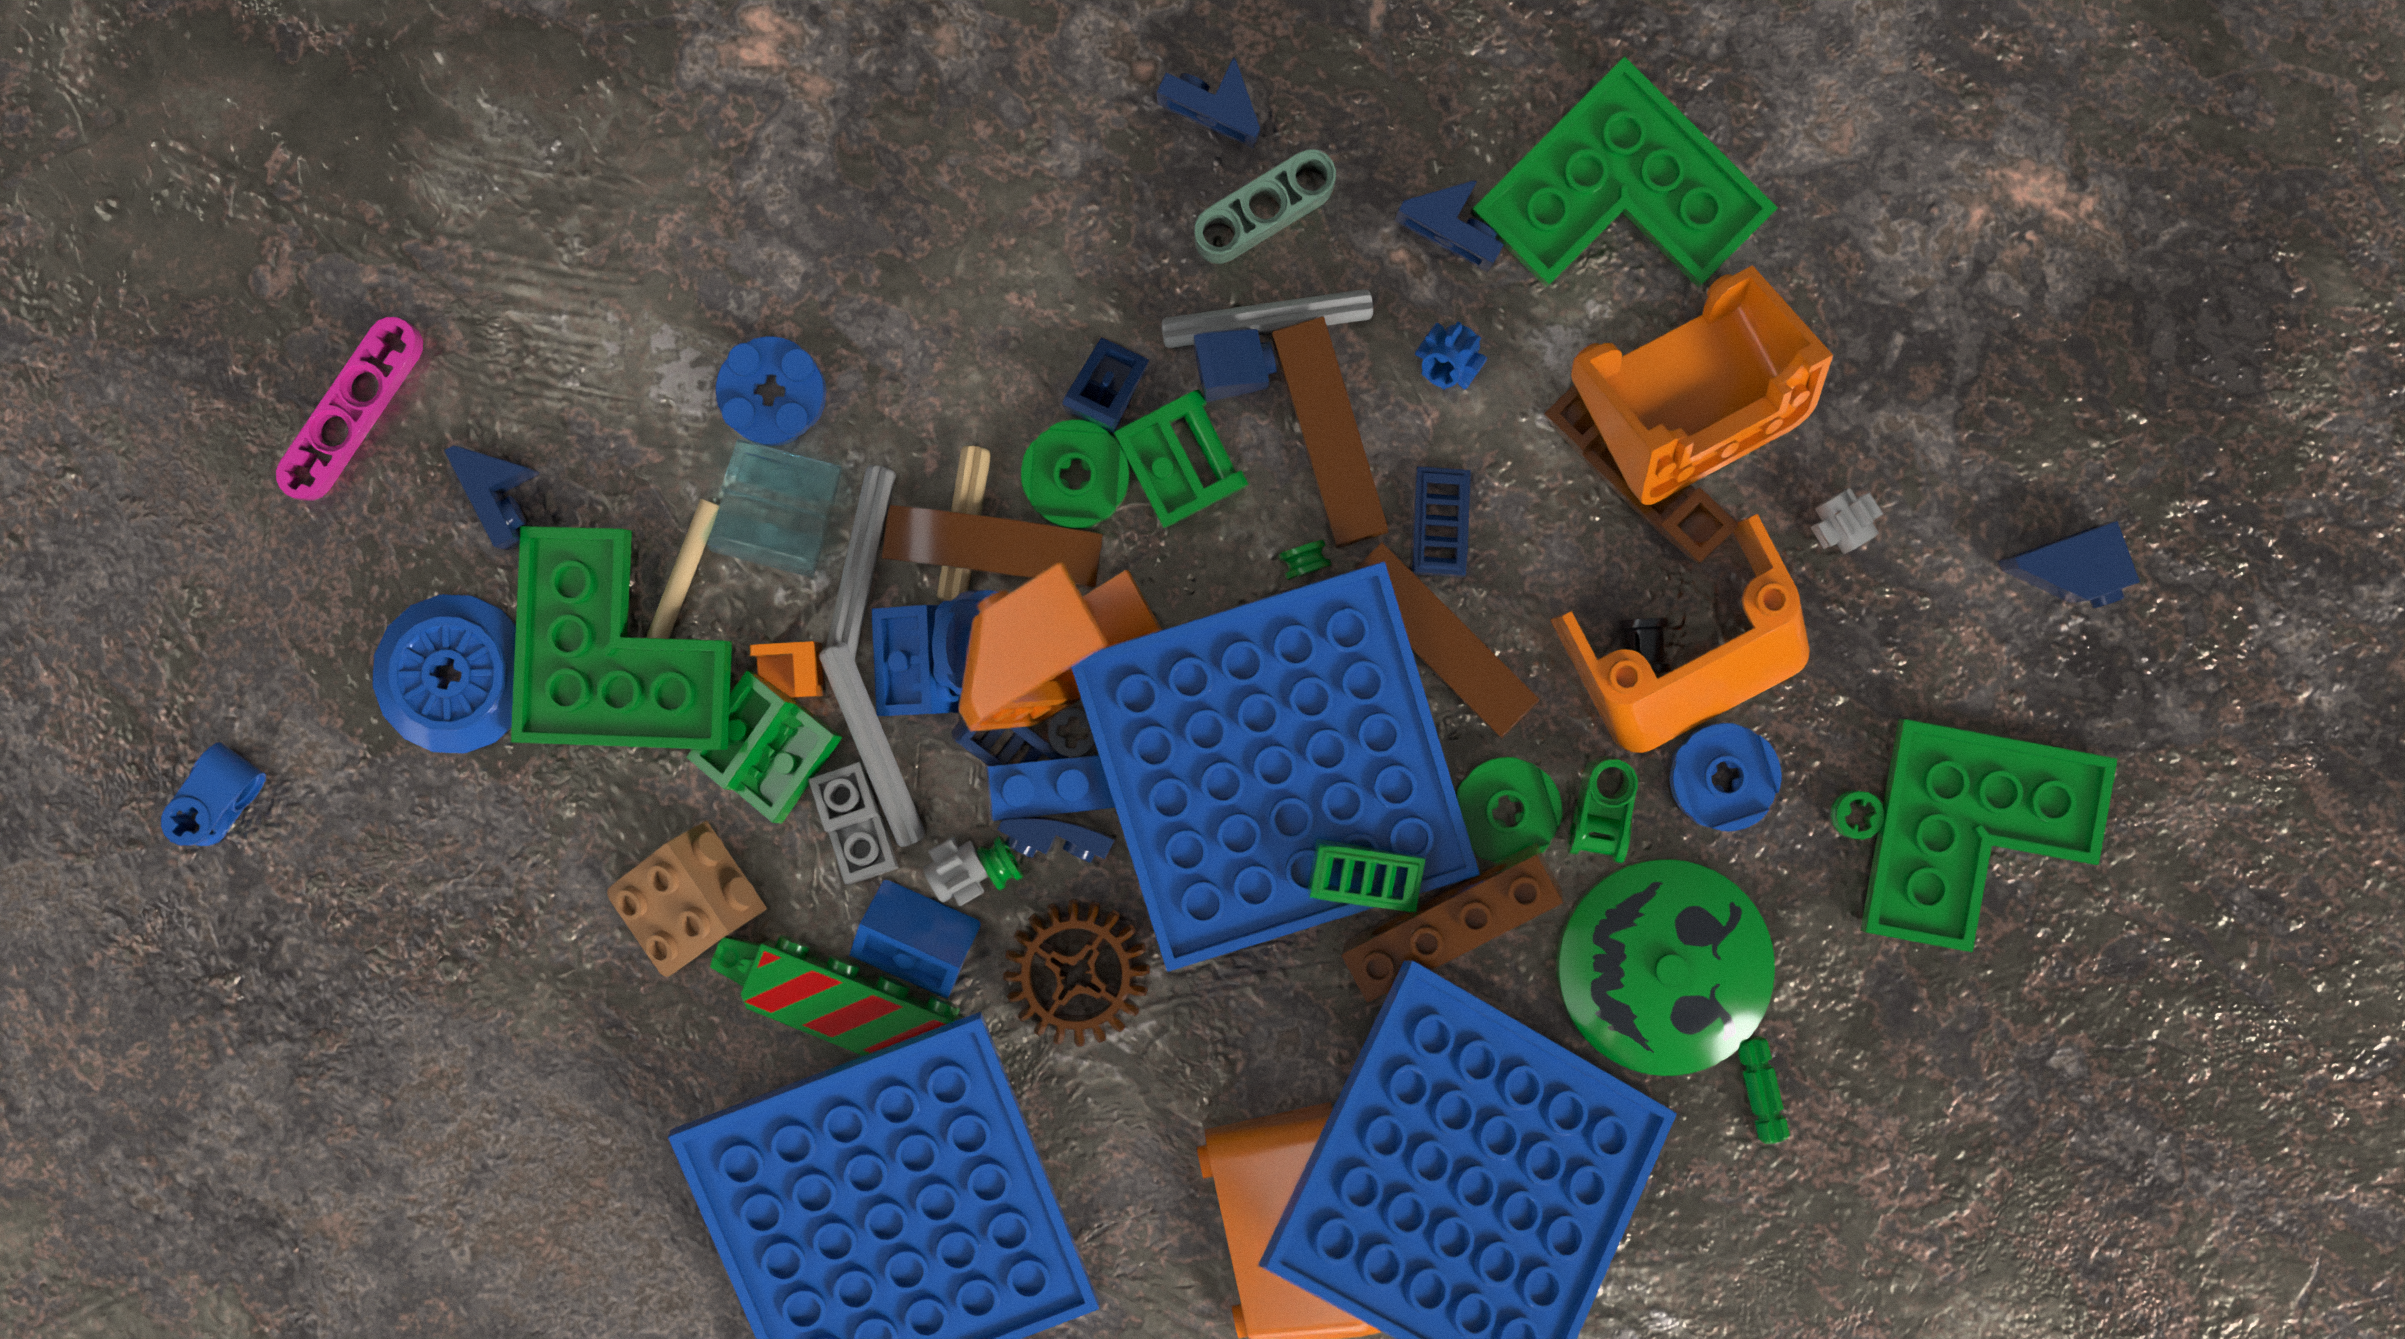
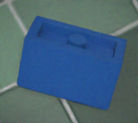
(914, 938)

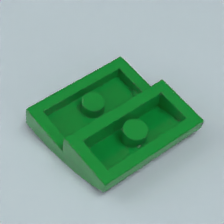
(770, 748)

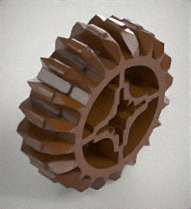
(1055, 958)

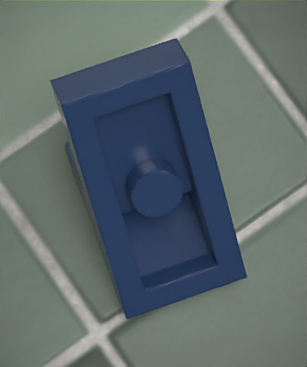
(1226, 112)
(1436, 219)
(484, 483)

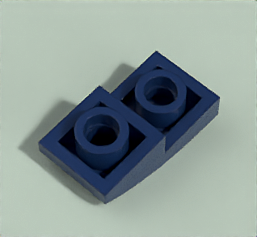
(1039, 833)

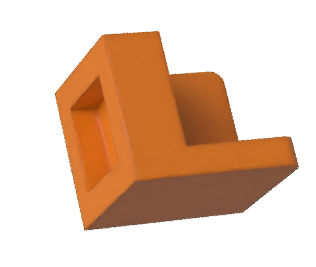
(791, 667)

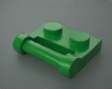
(1164, 466)

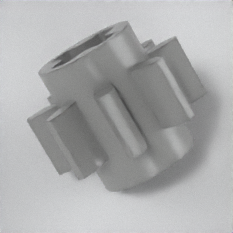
(1846, 520)
(955, 871)

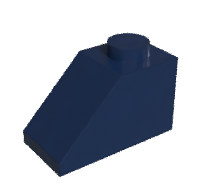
(1232, 363)
(2078, 567)

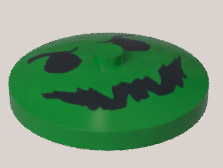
(1665, 966)

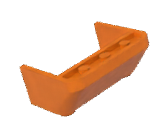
(1031, 638)
(1652, 711)

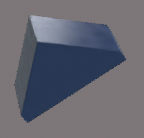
(1105, 385)

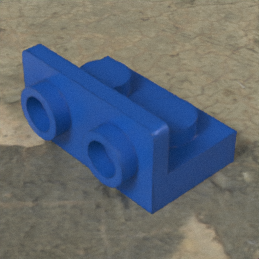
(906, 663)

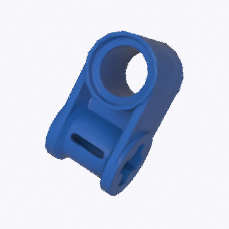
(217, 791)

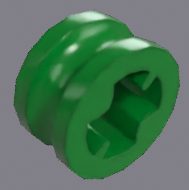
(1305, 559)
(1873, 820)
(999, 863)

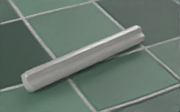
(1269, 317)
(861, 557)
(872, 744)

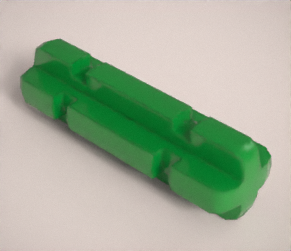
(1763, 1090)

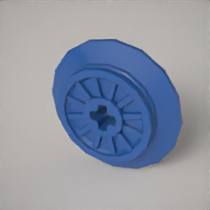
(415, 696)

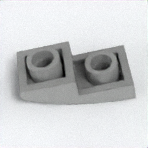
(853, 823)

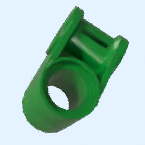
(1603, 813)

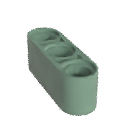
(1278, 184)

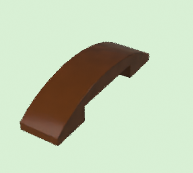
(1685, 518)
(989, 544)

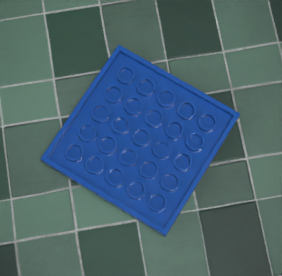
(1256, 740)
(1467, 1176)
(888, 1200)

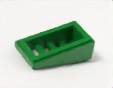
(1321, 871)

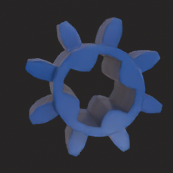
(1451, 355)

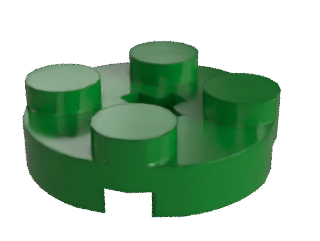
(1055, 451)
(1521, 783)

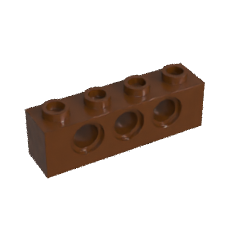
(1453, 921)

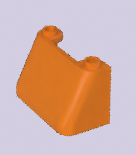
(1704, 388)
(1254, 1177)

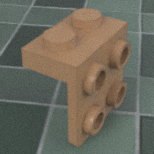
(685, 898)

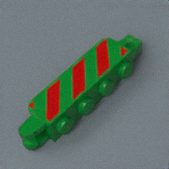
(827, 996)

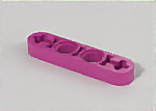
(341, 403)

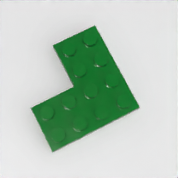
(1631, 156)
(580, 672)
(1954, 800)

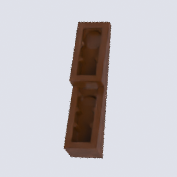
(1329, 432)
(1455, 651)

